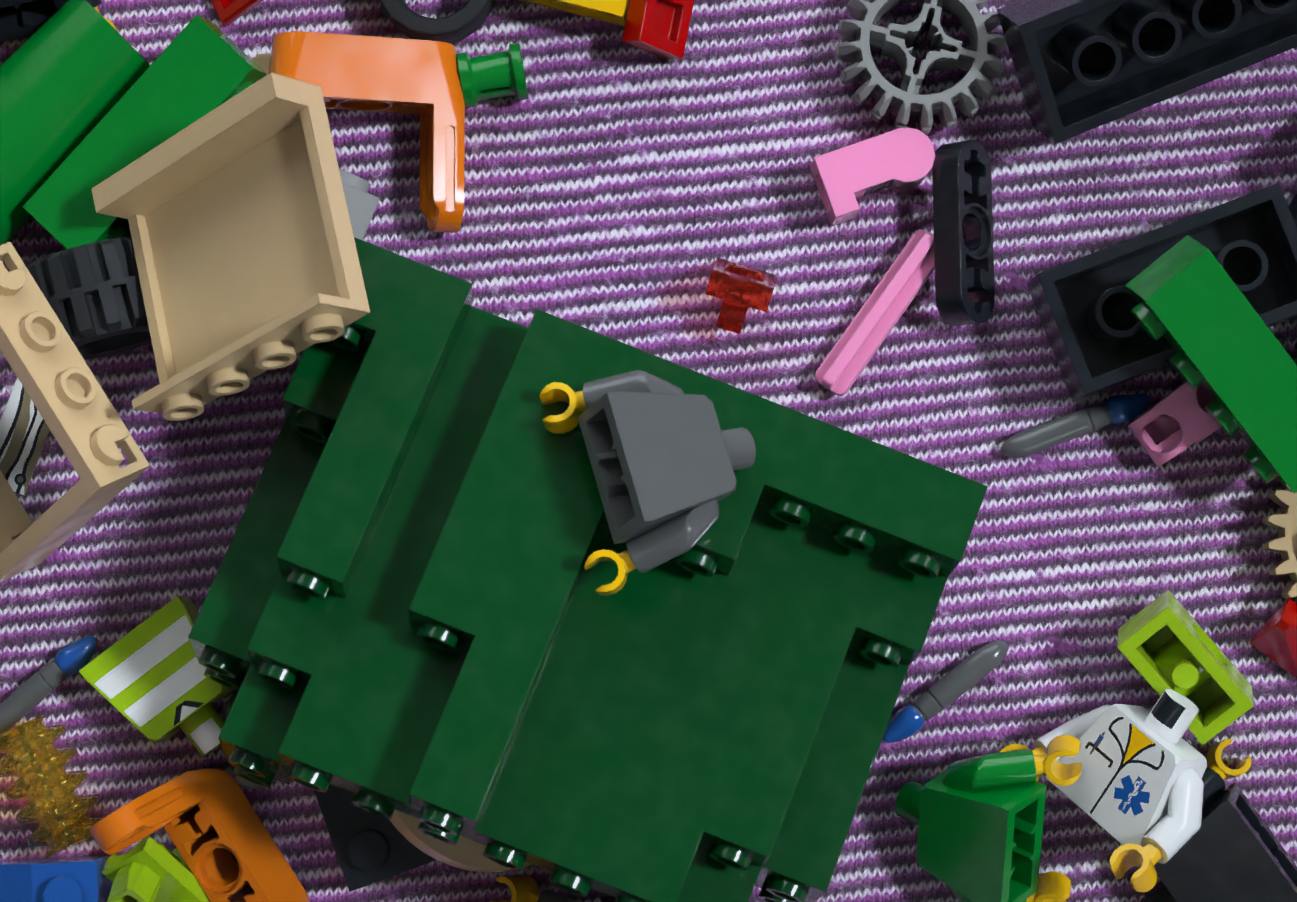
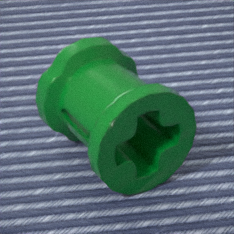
(492, 75)

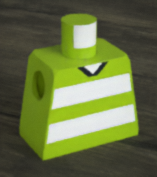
(158, 679)

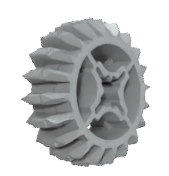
(947, 56)

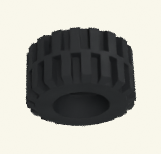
(96, 296)

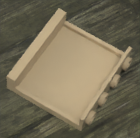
(239, 243)

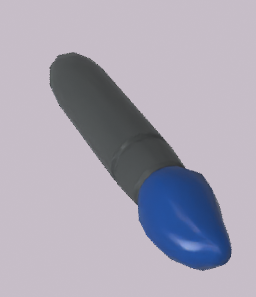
(1114, 410)
(42, 683)
(944, 692)

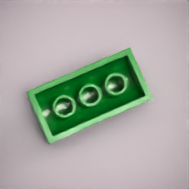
(54, 98)

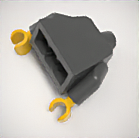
(654, 463)

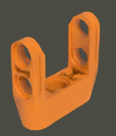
(392, 78)
(206, 822)

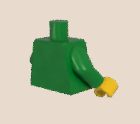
(986, 823)

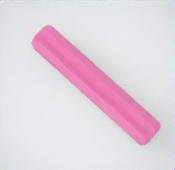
(878, 315)

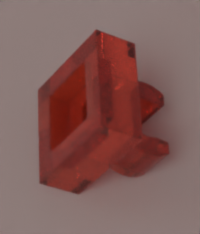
(740, 289)

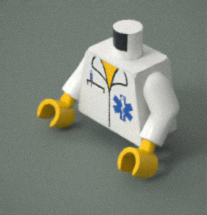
(1136, 779)

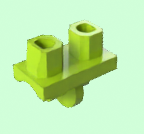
(151, 875)

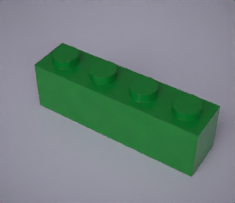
(177, 89)
(1226, 350)

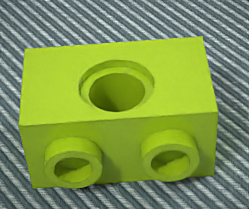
(1180, 656)

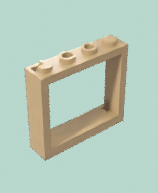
(73, 411)

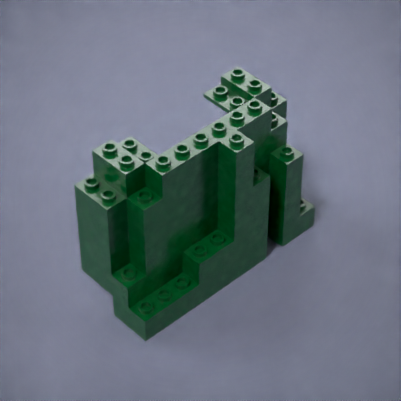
(431, 636)

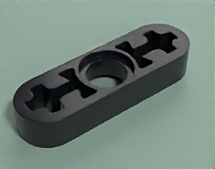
(963, 269)

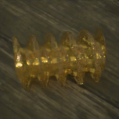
(46, 786)

